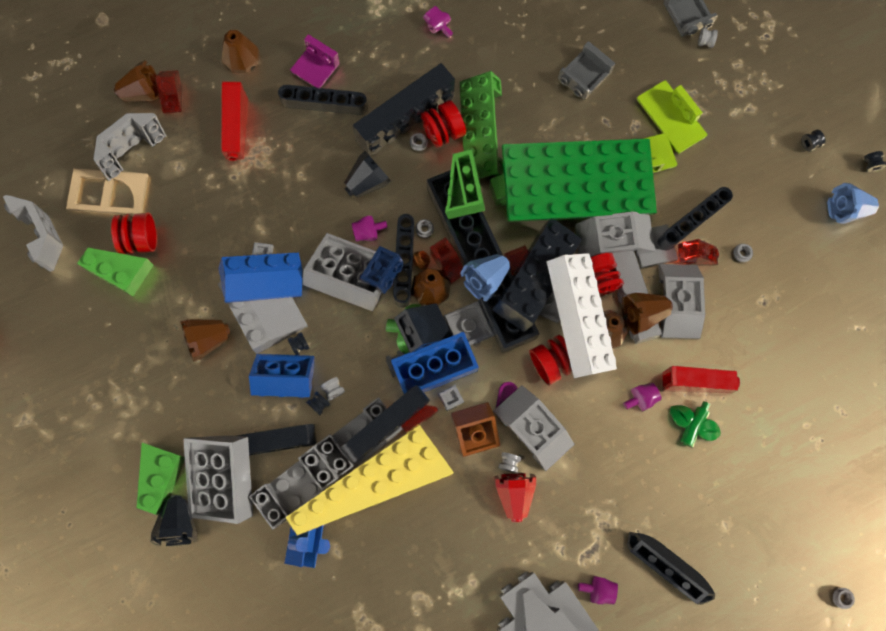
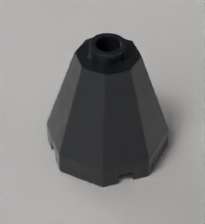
(365, 177)
(174, 523)

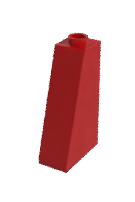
(234, 120)
(699, 380)

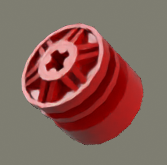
(443, 124)
(134, 233)
(606, 281)
(551, 360)

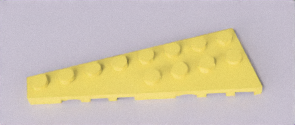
(392, 472)

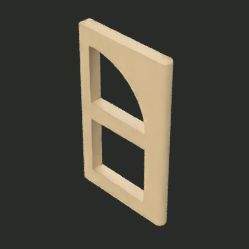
(135, 181)

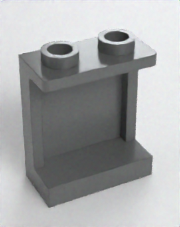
(690, 15)
(586, 71)

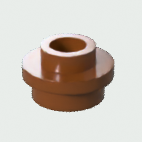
(421, 259)

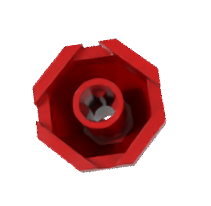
(516, 494)

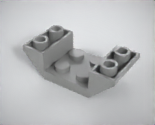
(122, 136)
(615, 234)
(48, 245)
(686, 291)
(535, 427)
(331, 445)
(294, 487)

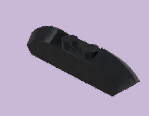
(671, 567)

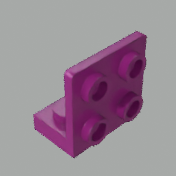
(315, 63)

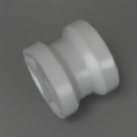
(707, 37)
(332, 388)
(509, 462)

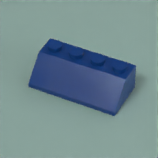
(261, 277)
(436, 364)

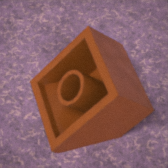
(476, 429)

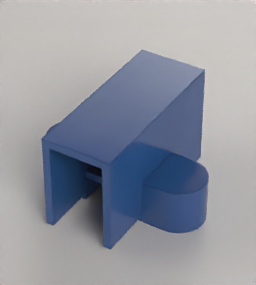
(303, 549)

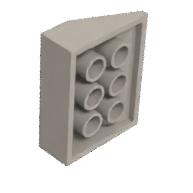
(338, 269)
(267, 320)
(218, 478)

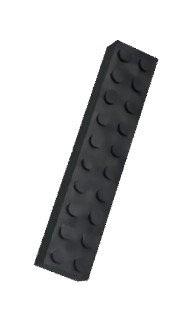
(473, 241)

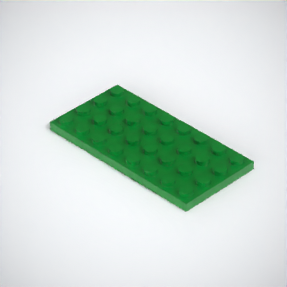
(578, 179)

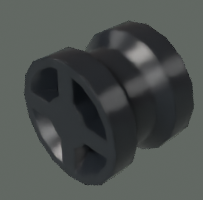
(813, 140)
(875, 161)
(298, 343)
(318, 403)

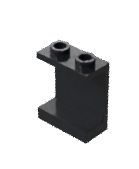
(422, 326)

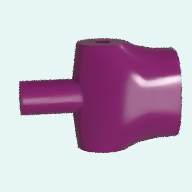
(438, 21)
(367, 229)
(644, 396)
(601, 591)

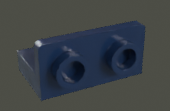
(382, 269)

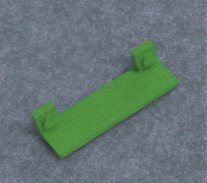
(480, 122)

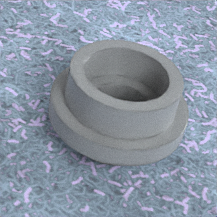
(418, 137)
(424, 223)
(746, 249)
(849, 598)

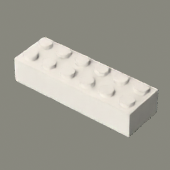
(581, 315)

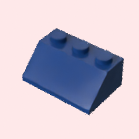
(282, 375)

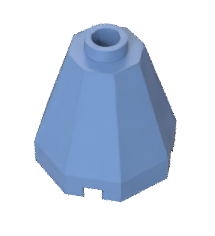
(851, 204)
(485, 275)

